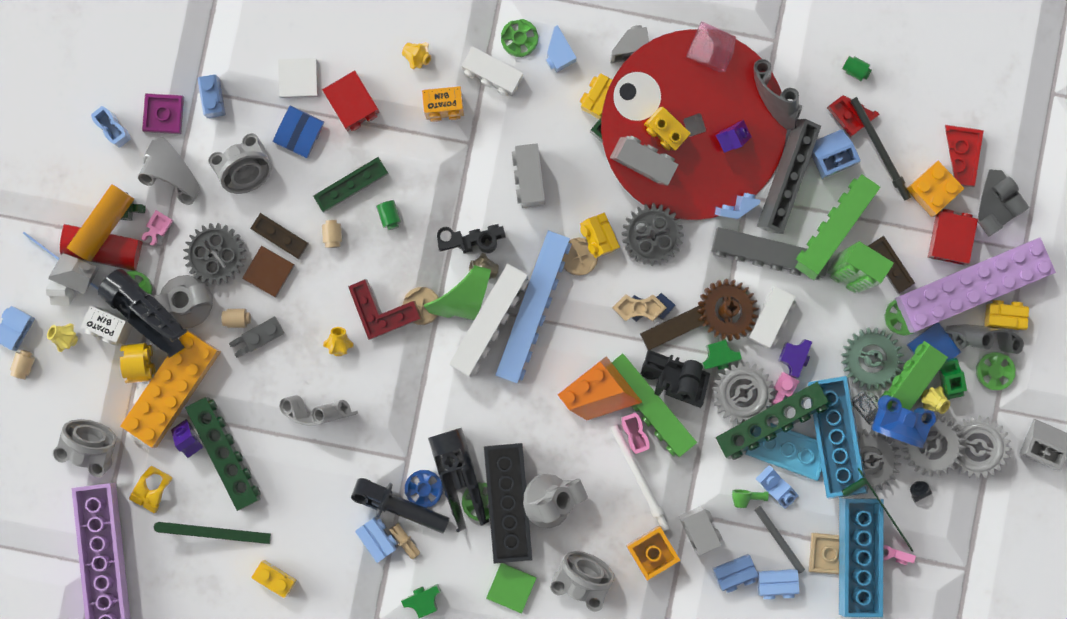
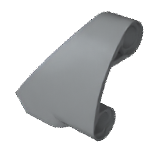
(165, 163)
(294, 409)

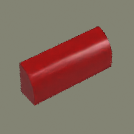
(114, 252)

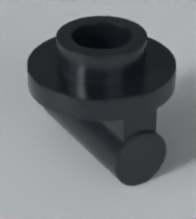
(920, 490)

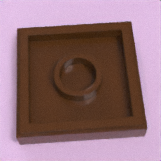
(268, 271)

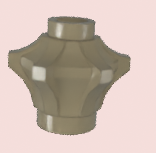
(484, 262)

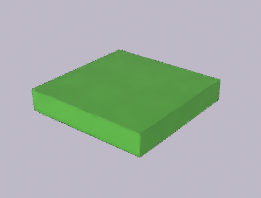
(511, 587)

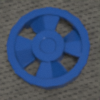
(423, 488)

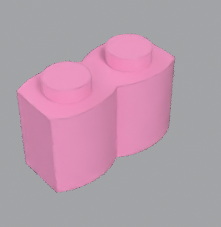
(633, 428)

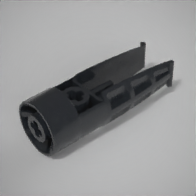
(142, 311)
(455, 477)

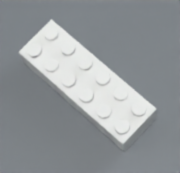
(489, 319)

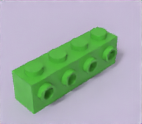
(916, 375)

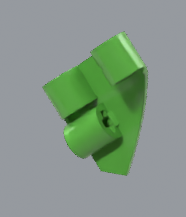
(464, 298)

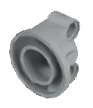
(242, 165)
(199, 300)
(86, 445)
(551, 499)
(583, 579)

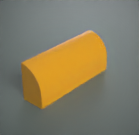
(100, 223)

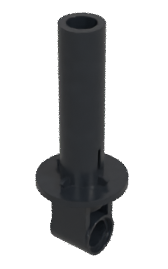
(383, 500)

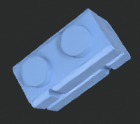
(376, 539)
(778, 583)

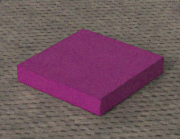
(163, 113)

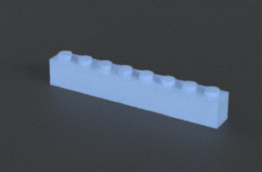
(533, 306)

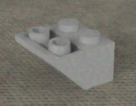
(1045, 445)

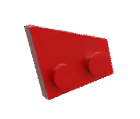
(847, 116)

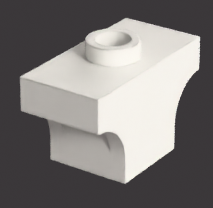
(59, 294)

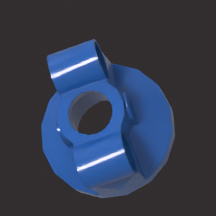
(903, 423)

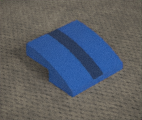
(298, 131)

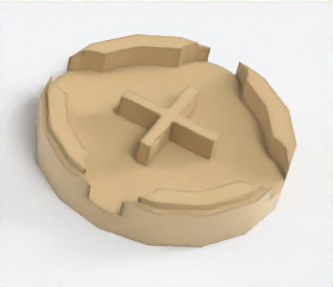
(579, 259)
(422, 296)

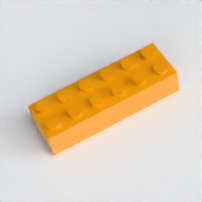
(170, 390)

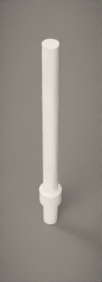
(657, 511)

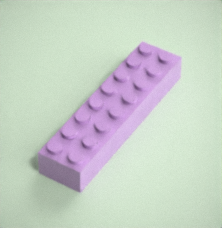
(975, 285)
(100, 552)

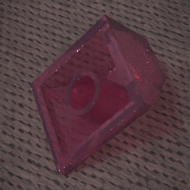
(712, 47)

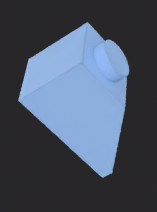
(559, 51)

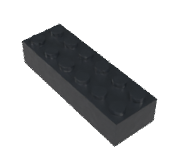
(505, 498)

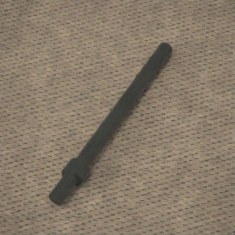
(898, 180)

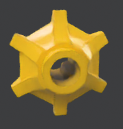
(416, 54)
(338, 342)

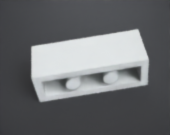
(492, 72)
(772, 317)

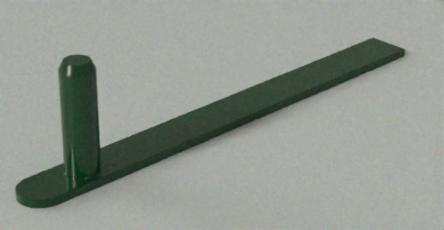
(861, 483)
(212, 532)

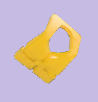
(150, 498)

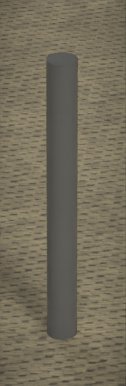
(779, 539)

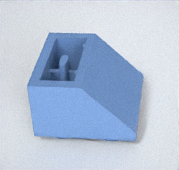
(834, 153)

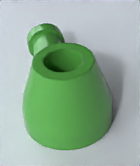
(742, 497)

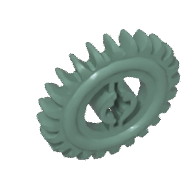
(854, 351)

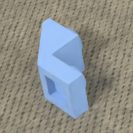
(742, 206)
(777, 487)

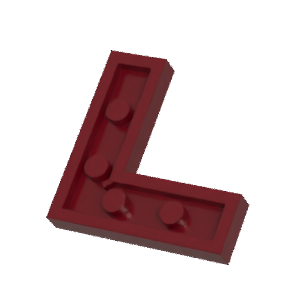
(374, 322)

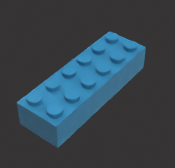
(838, 439)
(861, 557)

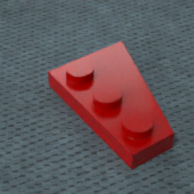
(964, 153)

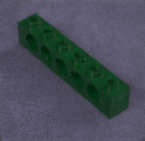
(196, 413)
(728, 439)

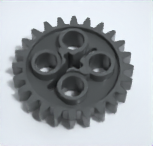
(228, 243)
(656, 251)

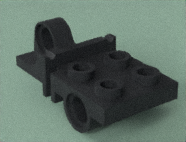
(474, 237)
(680, 380)

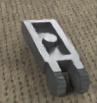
(258, 336)

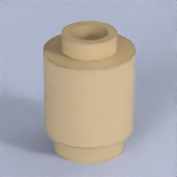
(331, 234)
(236, 318)
(22, 364)

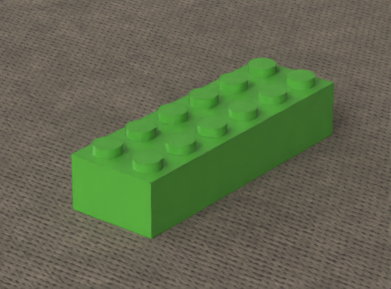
(859, 267)

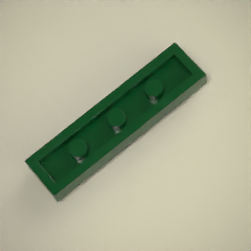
(350, 184)

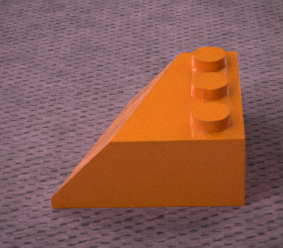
(599, 392)

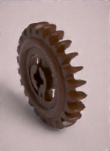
(740, 303)

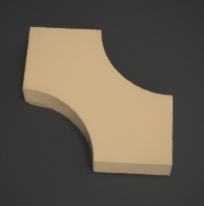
(629, 307)

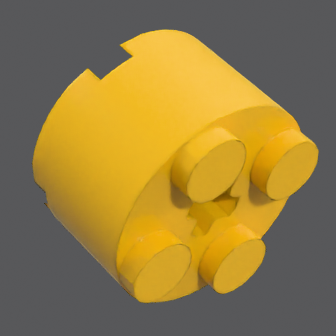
(137, 363)

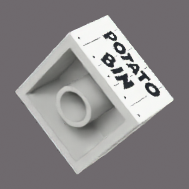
(105, 324)

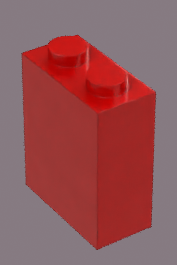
(351, 101)
(953, 237)

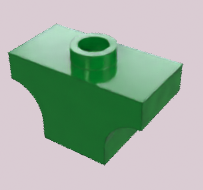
(720, 355)
(952, 379)
(422, 600)

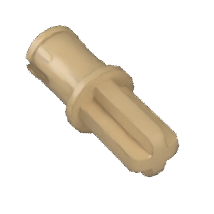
(404, 541)

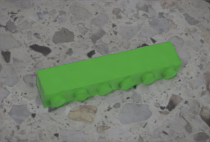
(837, 227)
(655, 410)

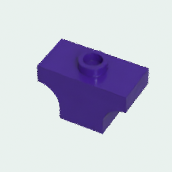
(734, 136)
(795, 357)
(186, 438)

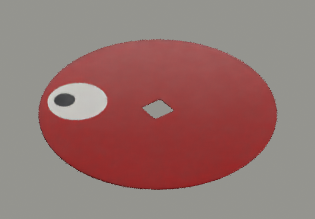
(705, 176)

